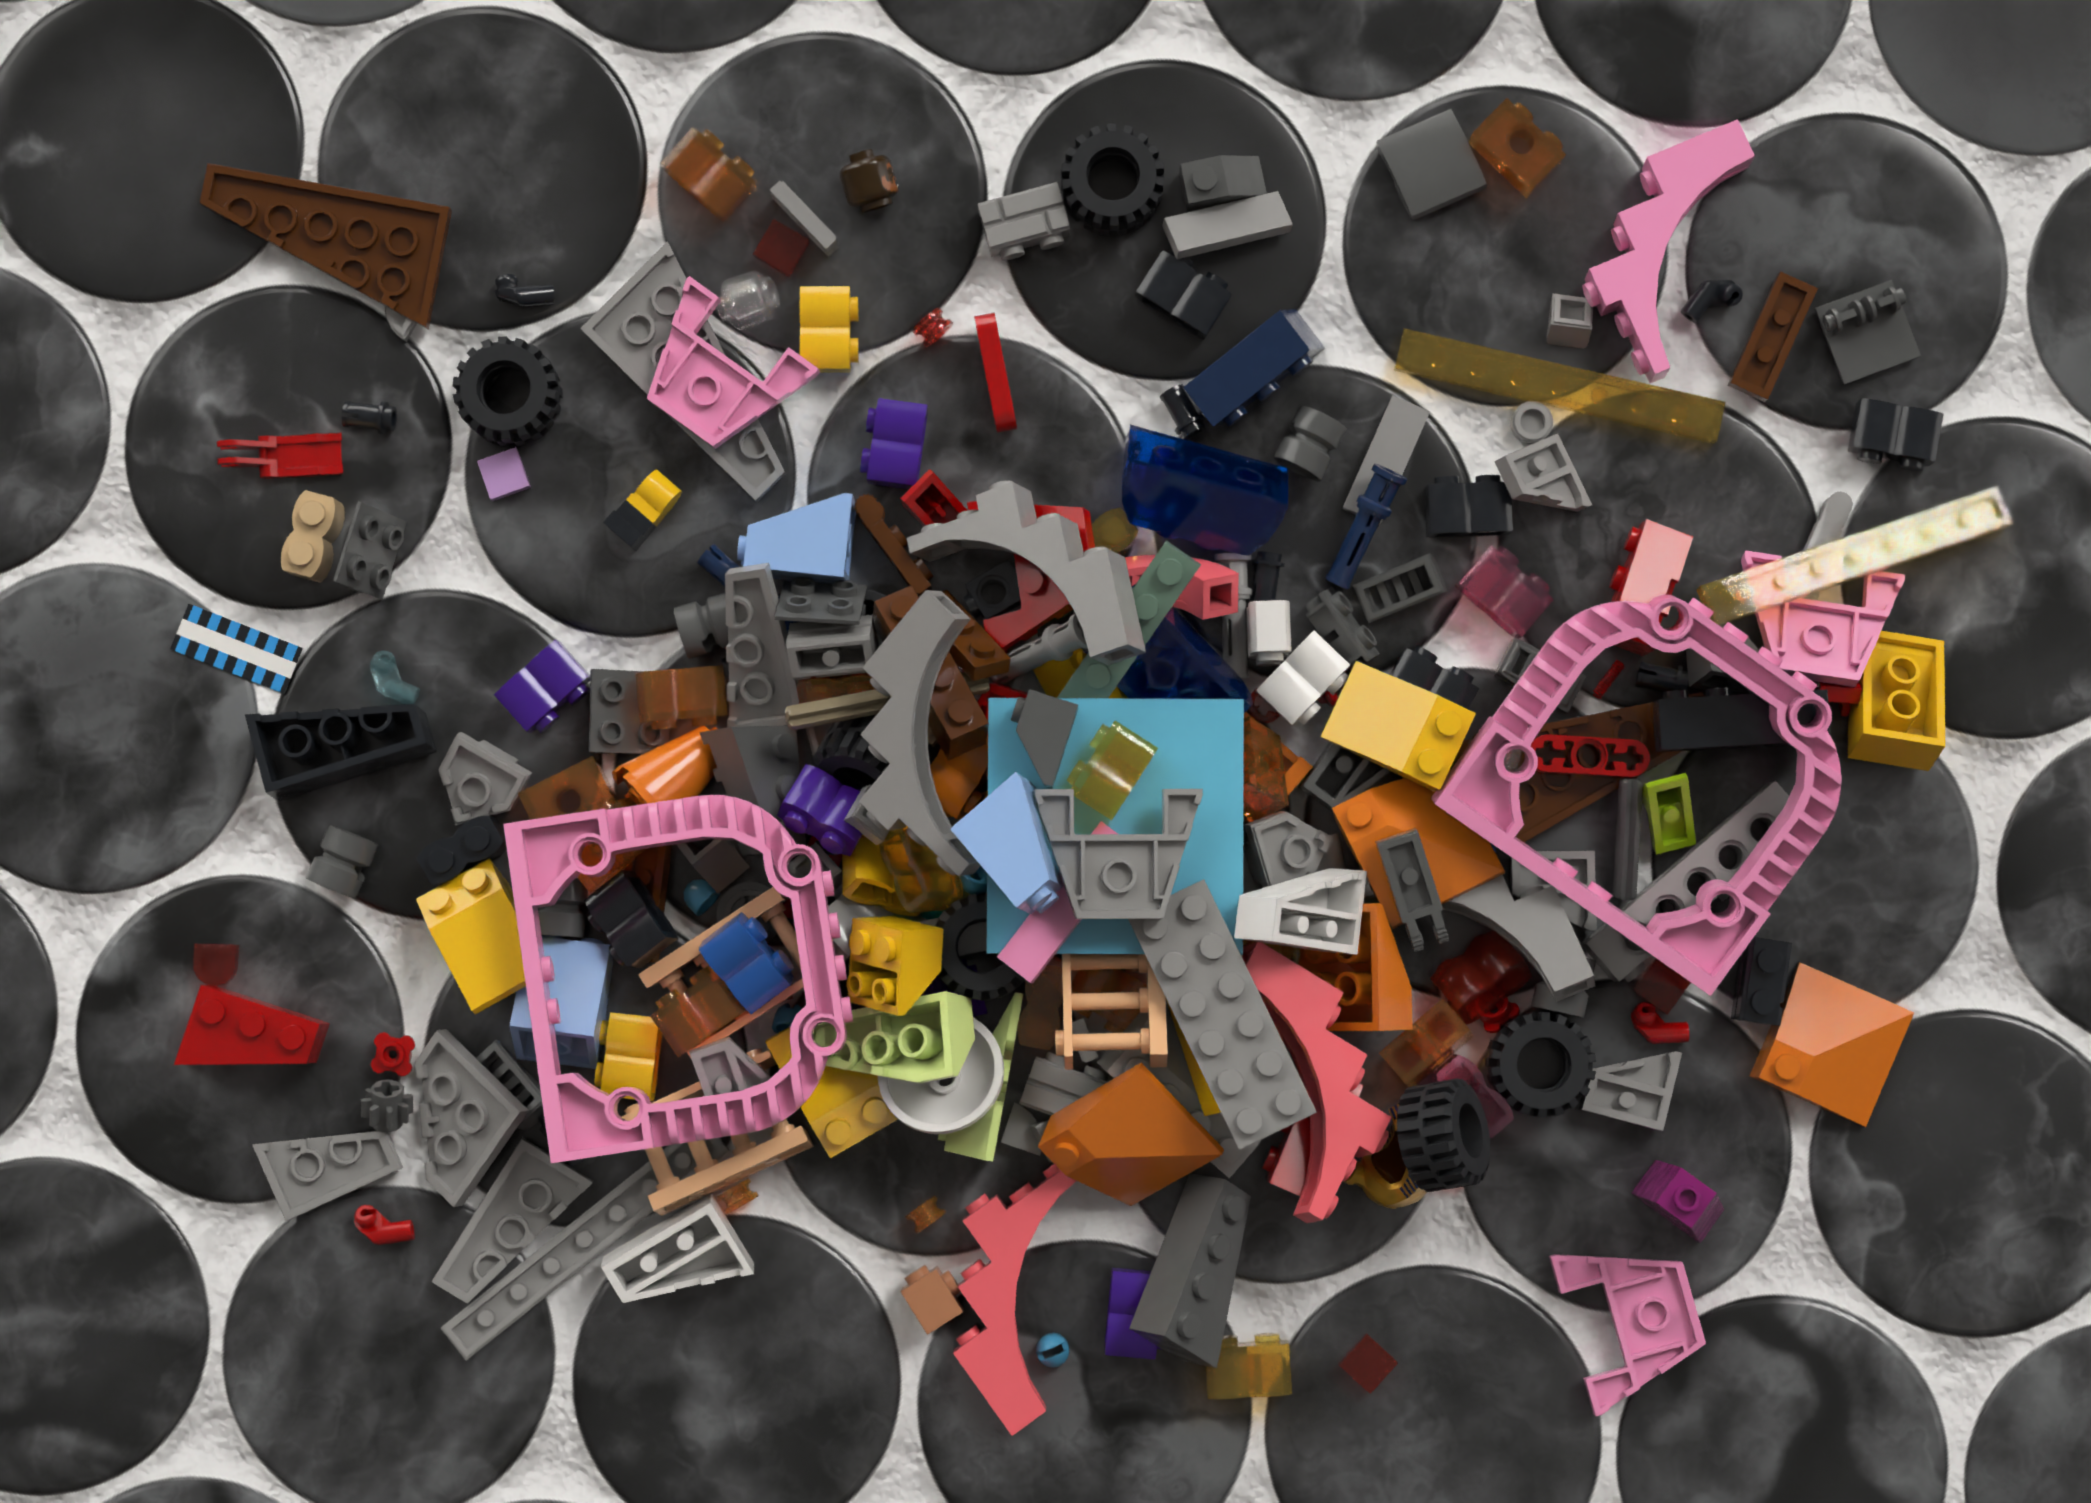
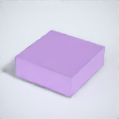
(503, 474)

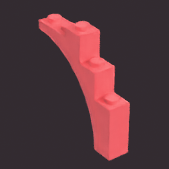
(1328, 1068)
(994, 1353)

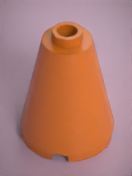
(669, 771)

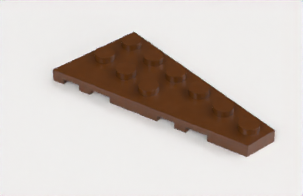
(361, 238)
(1554, 797)

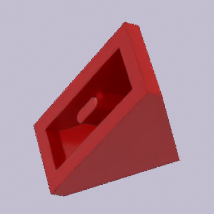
(931, 501)

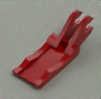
(288, 455)

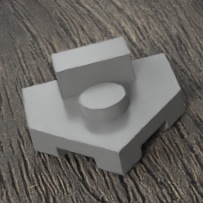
(481, 779)
(1283, 848)

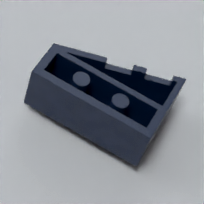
(1254, 367)

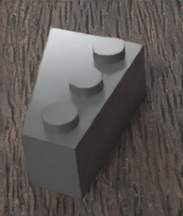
(756, 767)
(1340, 776)

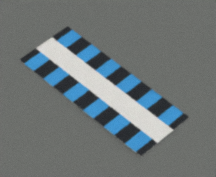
(236, 648)

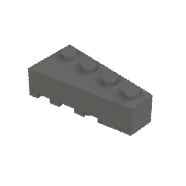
(1195, 1272)

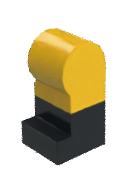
(643, 509)

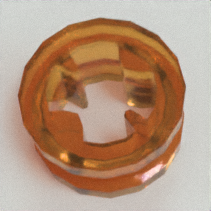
(737, 1196)
(925, 1214)

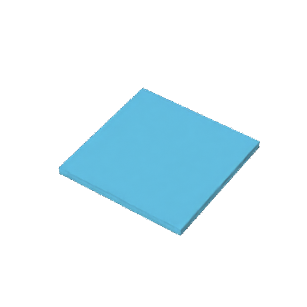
(1197, 749)

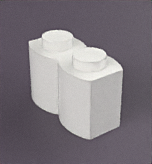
(1268, 631)
(1304, 679)

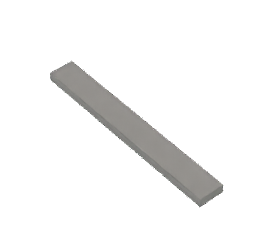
(566, 1253)

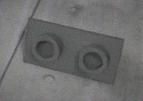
(1336, 615)

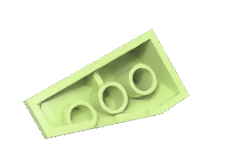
(915, 1047)
(981, 1137)

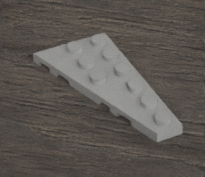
(635, 330)

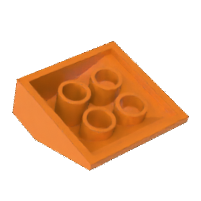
(1454, 852)
(1373, 981)
(1832, 1044)
(1128, 1138)

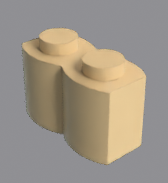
(309, 546)

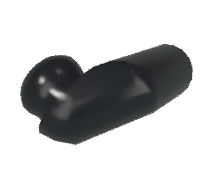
(1711, 294)
(525, 295)

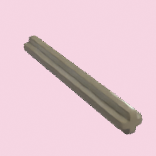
(852, 706)

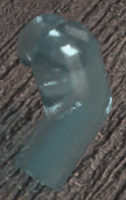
(388, 680)

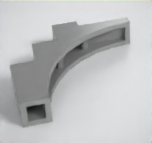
(1531, 924)

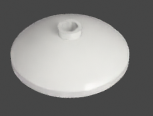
(955, 1106)

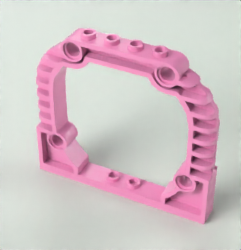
(543, 863)
(1693, 939)

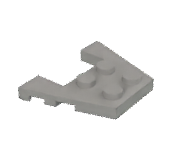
(1118, 872)

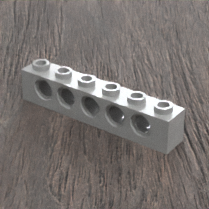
(1608, 944)

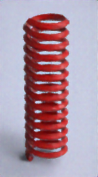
(1610, 681)

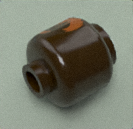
(869, 181)

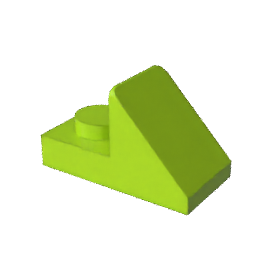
(1669, 813)

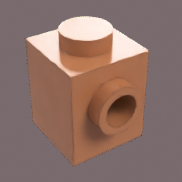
(932, 1297)

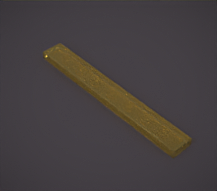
(1559, 386)
(1855, 556)

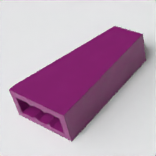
(1680, 1198)

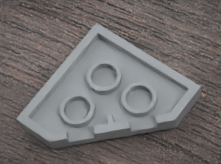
(463, 1116)

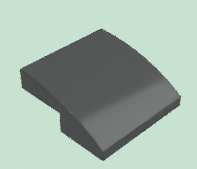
(1431, 164)

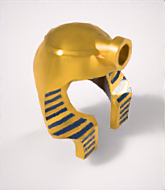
(1385, 1174)

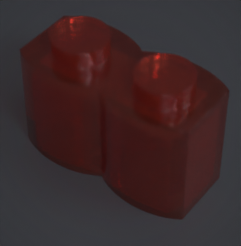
(1480, 976)

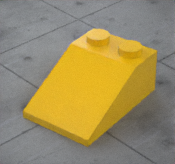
(1900, 703)
(1398, 726)
(477, 934)
(842, 1106)

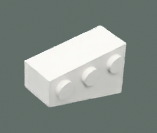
(1306, 912)

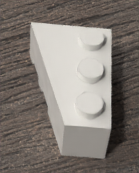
(678, 1253)

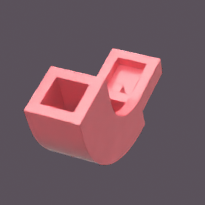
(1207, 595)

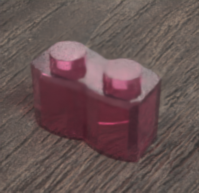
(1504, 591)
(1494, 1105)

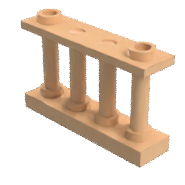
(668, 969)
(1149, 1000)
(711, 1174)

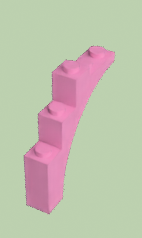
(1630, 281)

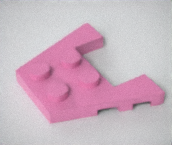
(708, 388)
(1826, 638)
(1649, 1313)

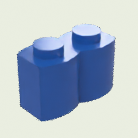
(747, 962)

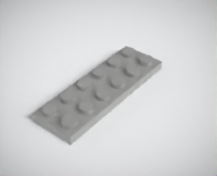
(1223, 1016)

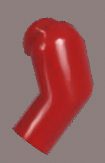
(1655, 1029)
(379, 1229)

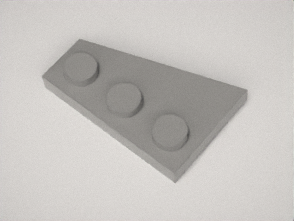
(324, 1168)

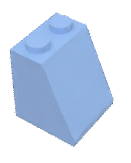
(804, 541)
(1013, 845)
(582, 993)

